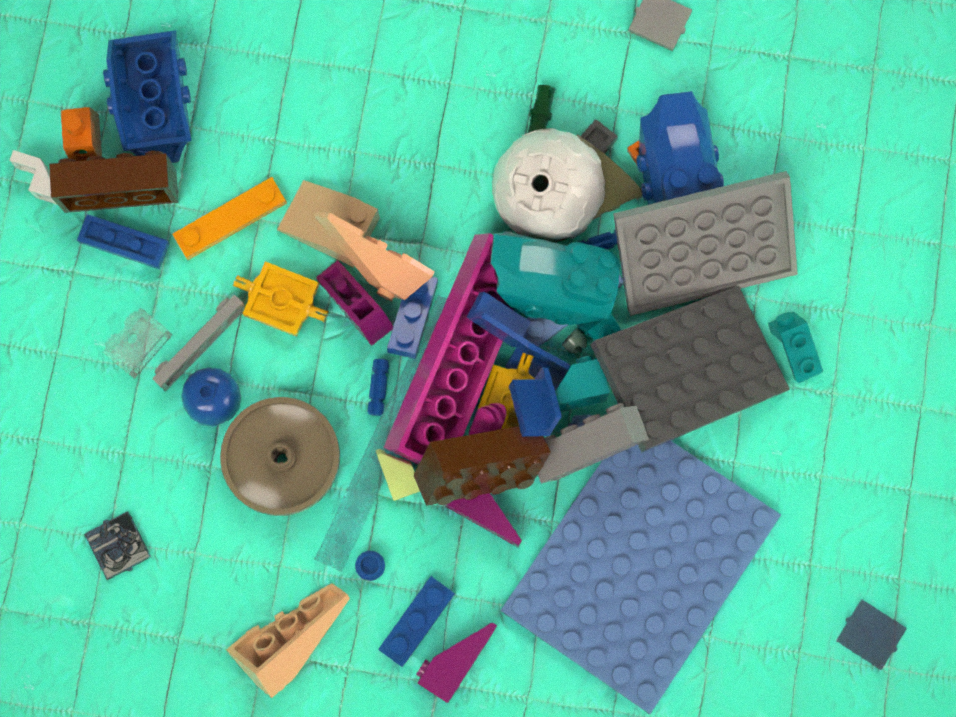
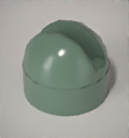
(575, 342)

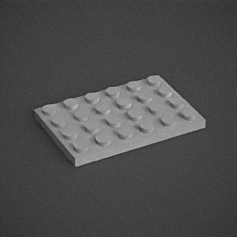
(707, 243)

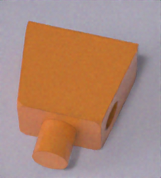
(81, 132)

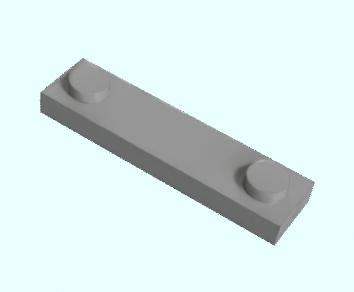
(226, 314)

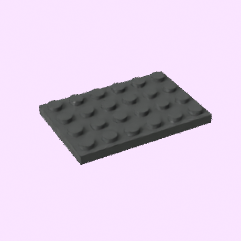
(691, 366)

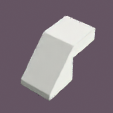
(40, 183)

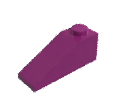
(355, 303)
(486, 514)
(450, 667)

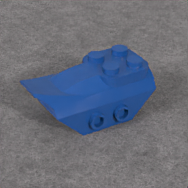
(148, 93)
(677, 149)

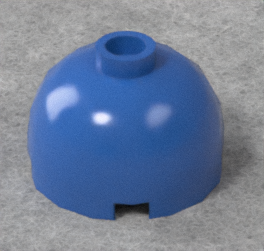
(211, 396)

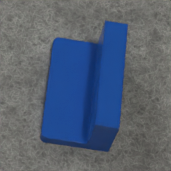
(499, 320)
(542, 358)
(536, 404)

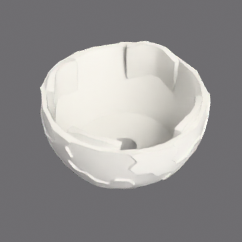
(573, 190)

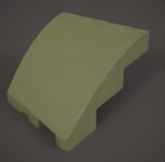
(618, 184)

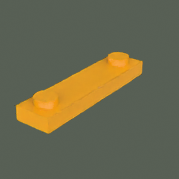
(229, 218)

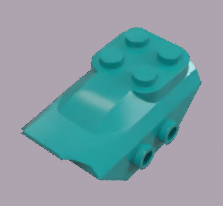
(555, 280)

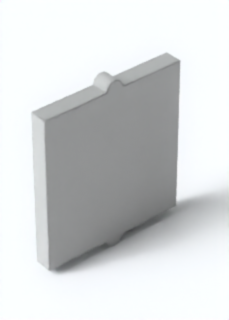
(660, 22)

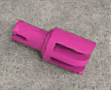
(488, 418)

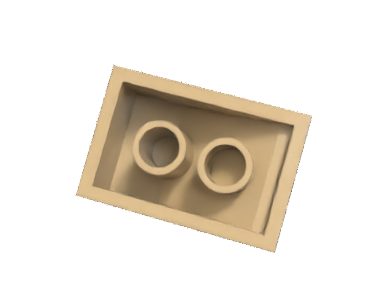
(304, 227)

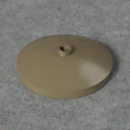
(274, 429)

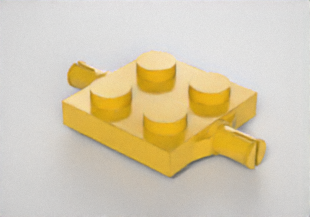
(280, 299)
(498, 389)

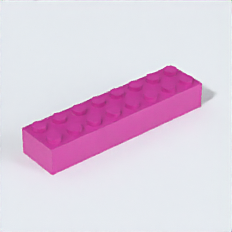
(452, 364)

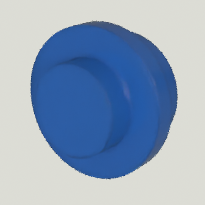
(370, 565)

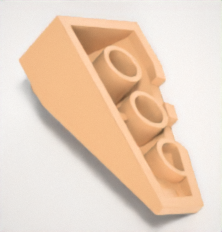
(386, 270)
(281, 648)

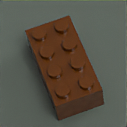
(113, 182)
(479, 465)

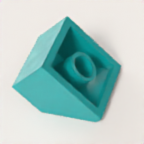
(582, 385)

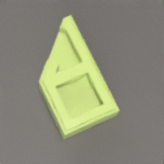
(398, 475)

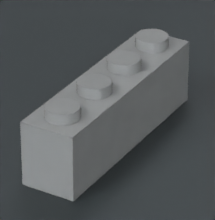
(593, 441)

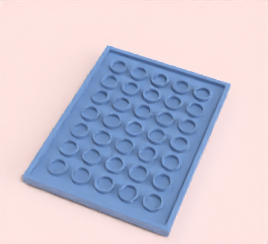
(641, 567)

